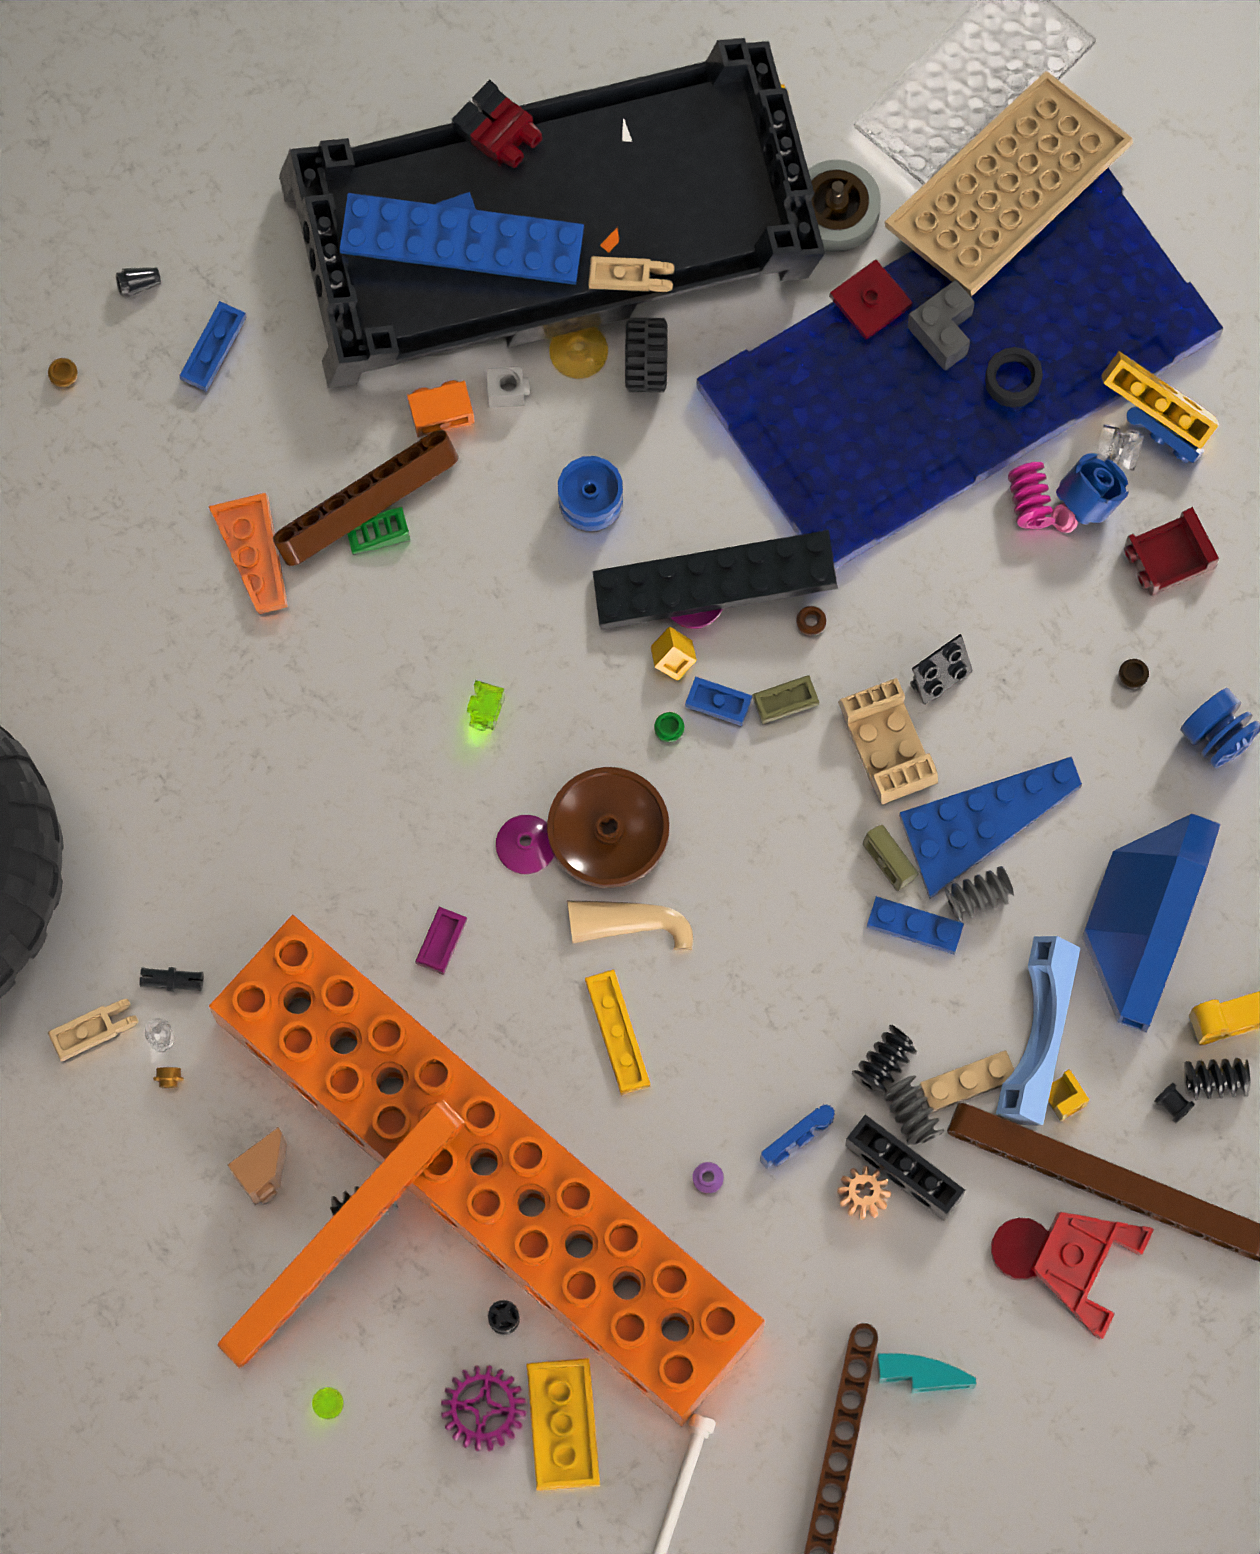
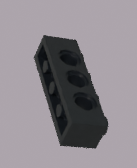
(905, 1167)

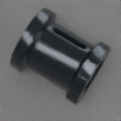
(1174, 1102)

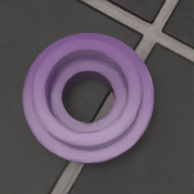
(708, 1187)

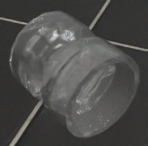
(1119, 446)

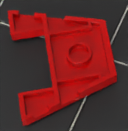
(1073, 1259)

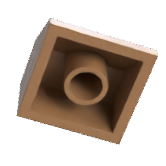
(261, 1167)

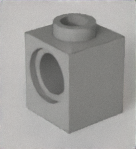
(497, 378)

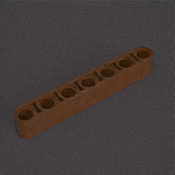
(365, 498)

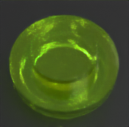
(327, 1403)

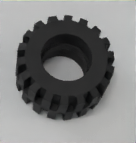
(646, 354)

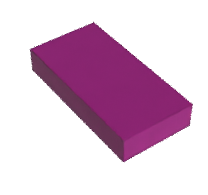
(441, 940)

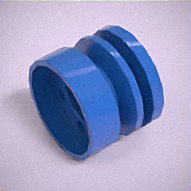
(1221, 728)

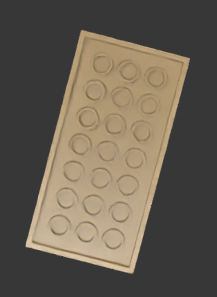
(1008, 183)

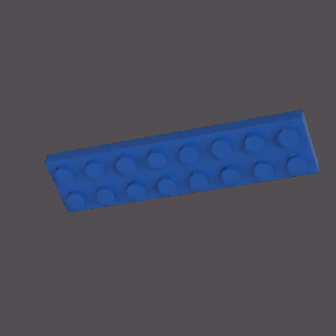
(461, 238)

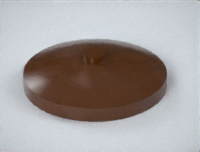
(608, 827)

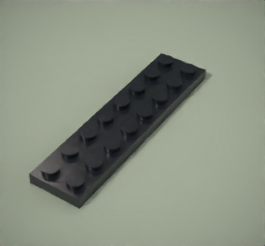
(715, 579)

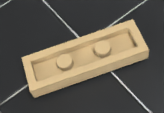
(967, 1081)

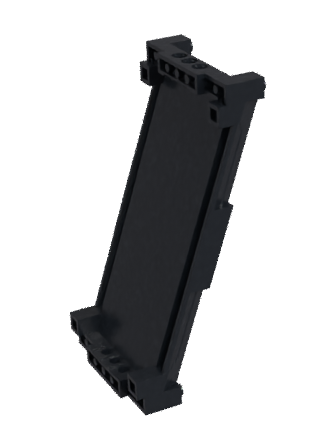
(701, 185)

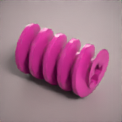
(1028, 496)

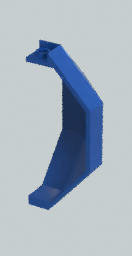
(1145, 914)

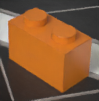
(440, 408)

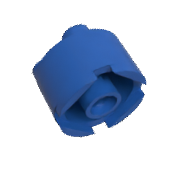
(1093, 489)

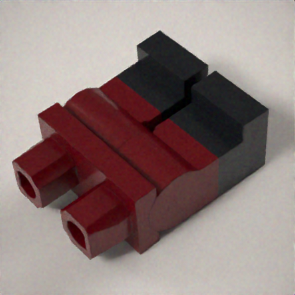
(496, 126)

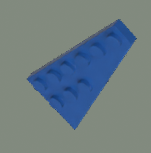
(971, 825)

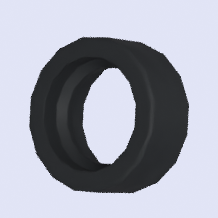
(1019, 356)

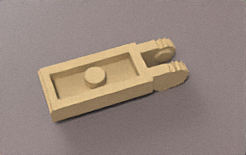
(628, 274)
(90, 1030)

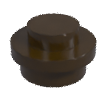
(1133, 673)

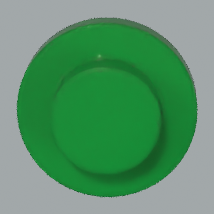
(669, 727)

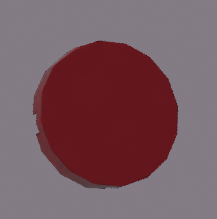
(1017, 1246)

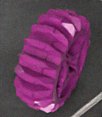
(469, 1407)

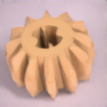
(860, 1182)

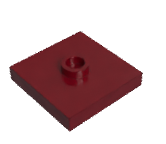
(871, 299)

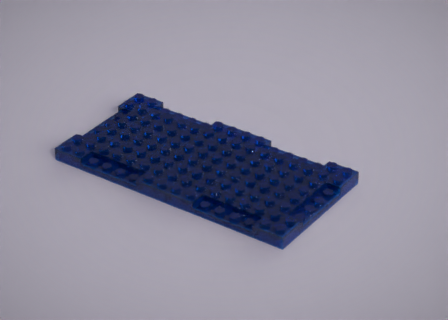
(881, 435)

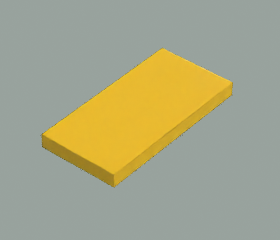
(563, 1424)

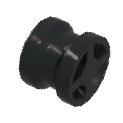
(505, 1312)

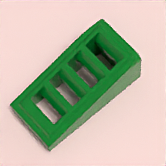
(380, 541)

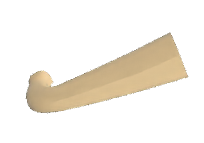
(605, 919)

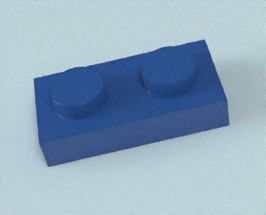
(718, 701)

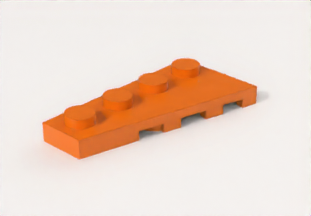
(249, 534)

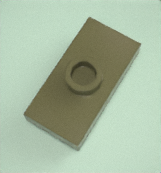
(785, 699)

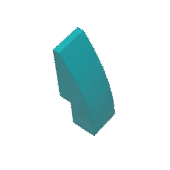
(922, 1372)

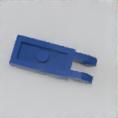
(797, 1135)

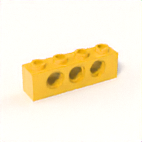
(1159, 400)

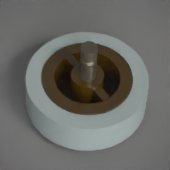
(844, 203)

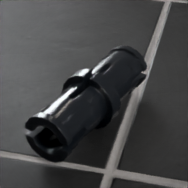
(171, 979)

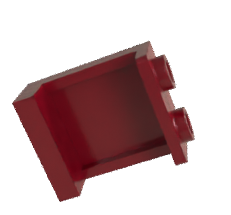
(1171, 553)

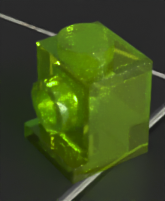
(486, 706)

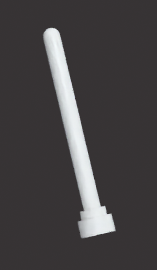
(700, 1429)

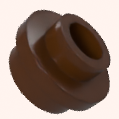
(811, 612)

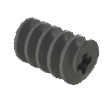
(979, 893)
(912, 1112)

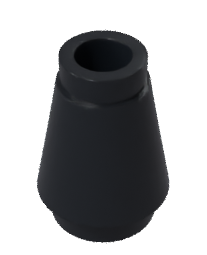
(136, 280)

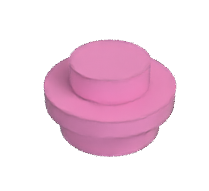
(1064, 518)

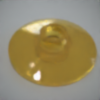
(579, 363)

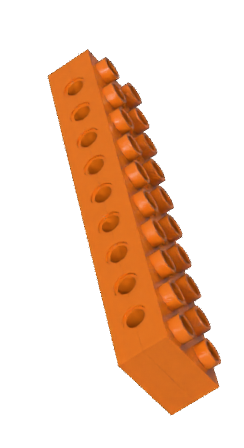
(487, 1207)

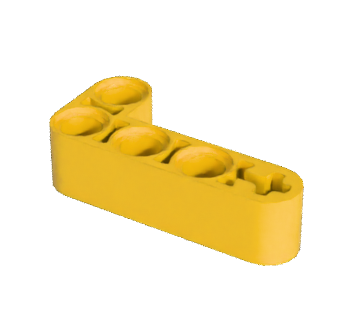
(1219, 1021)

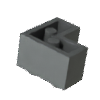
(937, 324)

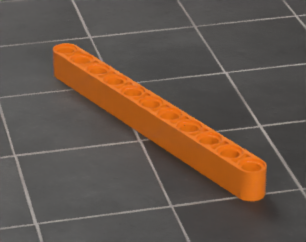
(341, 1233)

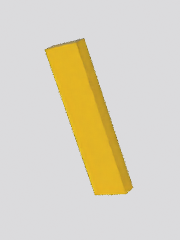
(617, 1032)

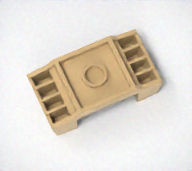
(888, 741)

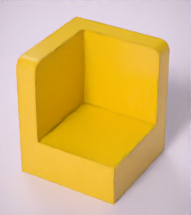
(673, 653)
(1067, 1096)

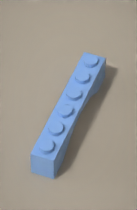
(1052, 975)

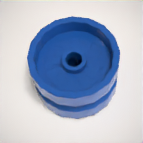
(590, 493)

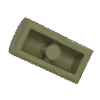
(889, 857)

